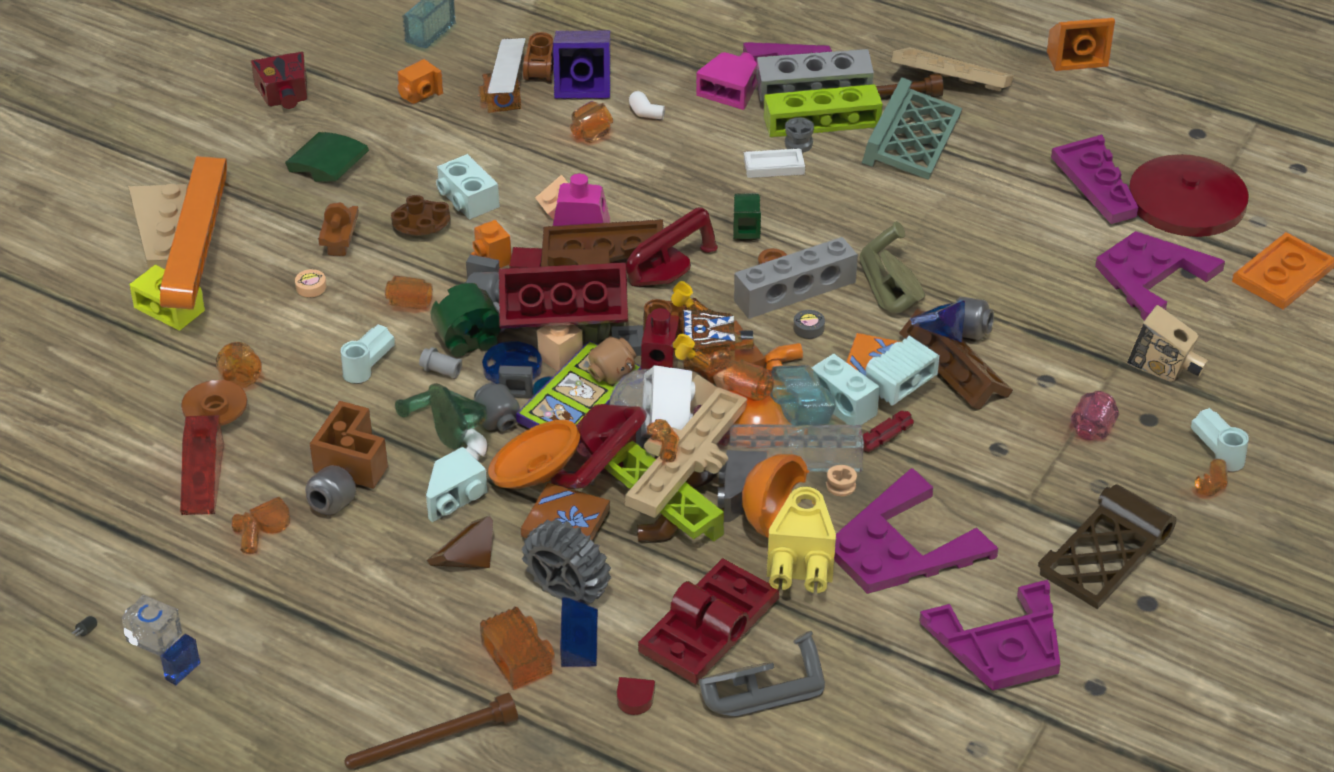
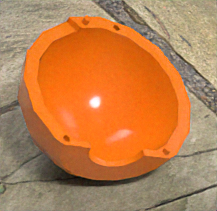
(769, 487)

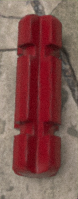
(887, 430)

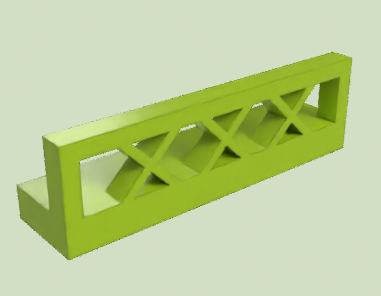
(696, 511)

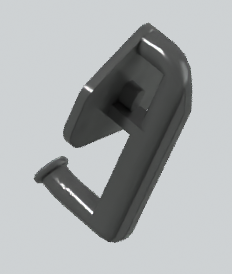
(769, 696)

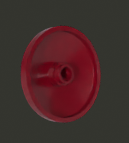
(1189, 195)

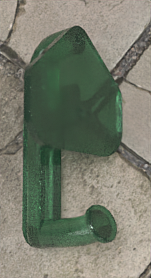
(451, 412)

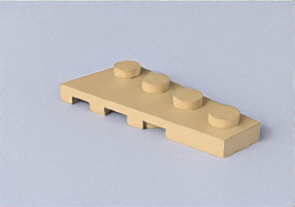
(157, 216)

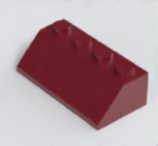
(563, 295)

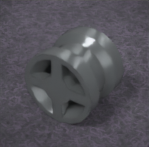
(799, 134)

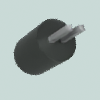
(85, 626)

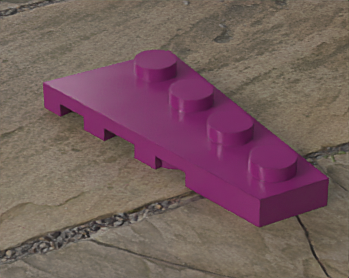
(1094, 173)

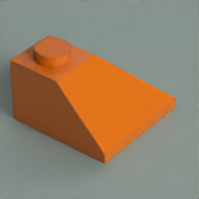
(1081, 44)

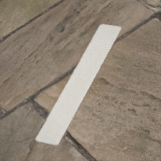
(506, 66)

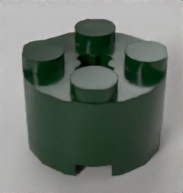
(466, 319)

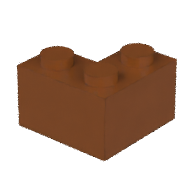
(349, 443)

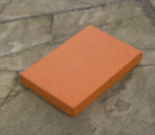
(1284, 270)

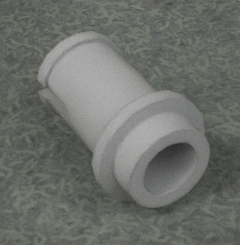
(439, 362)

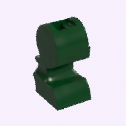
(747, 216)

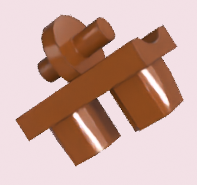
(338, 228)

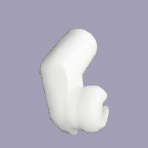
(643, 108)
(476, 443)

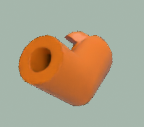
(783, 353)

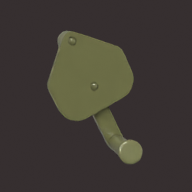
(898, 275)

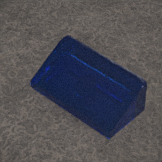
(578, 634)

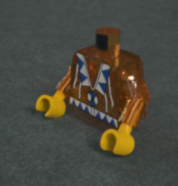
(707, 335)

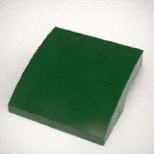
(327, 156)

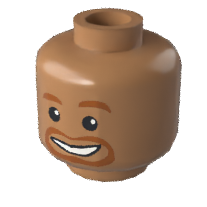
(611, 360)

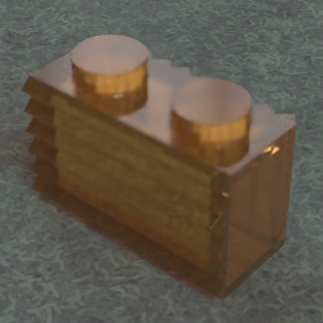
(516, 647)

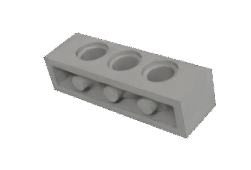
(813, 71)
(795, 277)

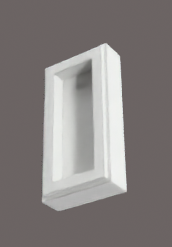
(774, 163)

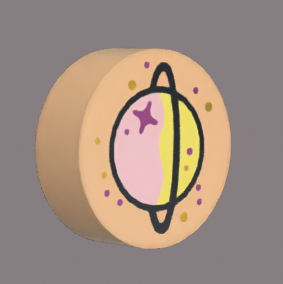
(310, 283)

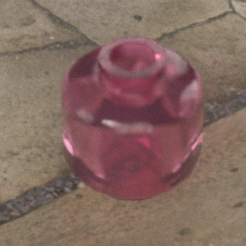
(1094, 415)

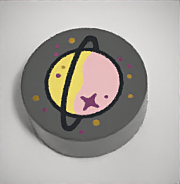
(809, 324)

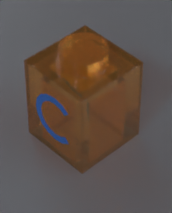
(499, 101)

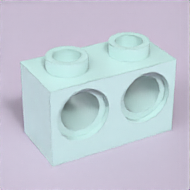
(468, 186)
(853, 392)

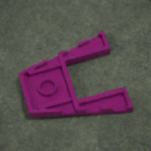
(882, 558)

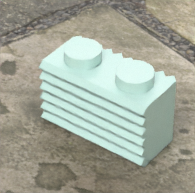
(902, 369)

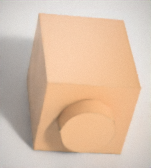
(559, 344)

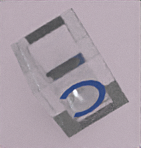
(151, 625)

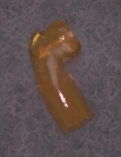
(250, 532)

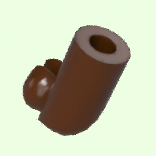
(660, 530)

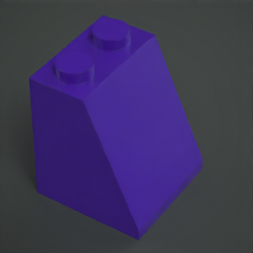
(582, 64)

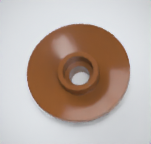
(215, 398)

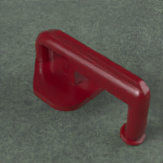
(658, 261)
(603, 433)

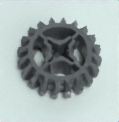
(566, 562)

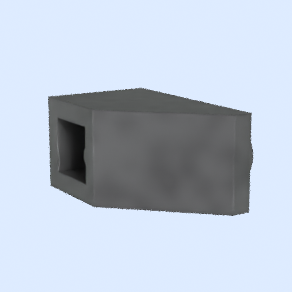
(733, 476)

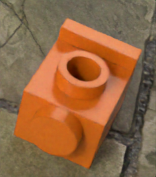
(419, 81)
(492, 243)

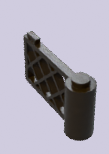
(1131, 519)

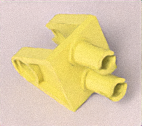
(802, 543)

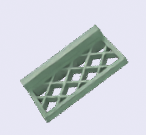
(893, 123)

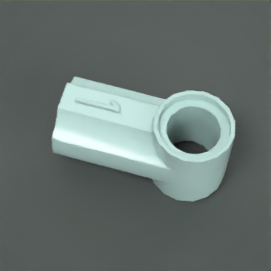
(361, 355)
(1225, 441)

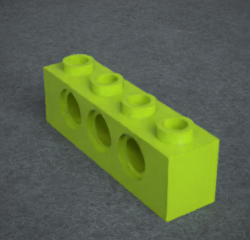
(826, 108)

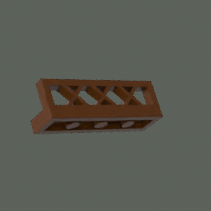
(960, 366)

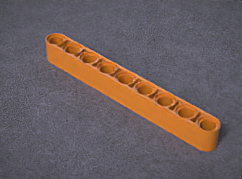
(193, 233)

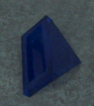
(943, 320)

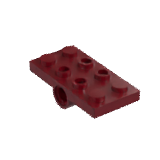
(707, 620)

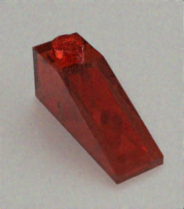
(201, 464)

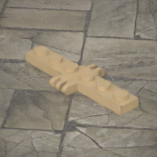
(695, 453)

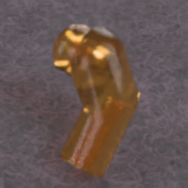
(670, 440)
(1215, 481)

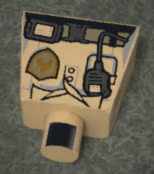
(1166, 347)

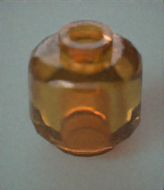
(591, 122)
(239, 364)

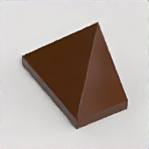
(468, 547)

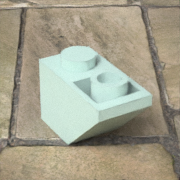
(454, 483)

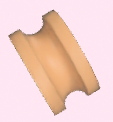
(841, 480)

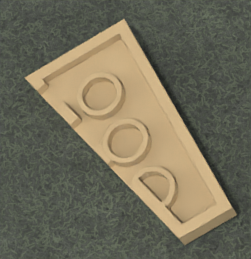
(947, 66)

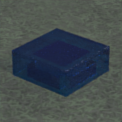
(180, 659)

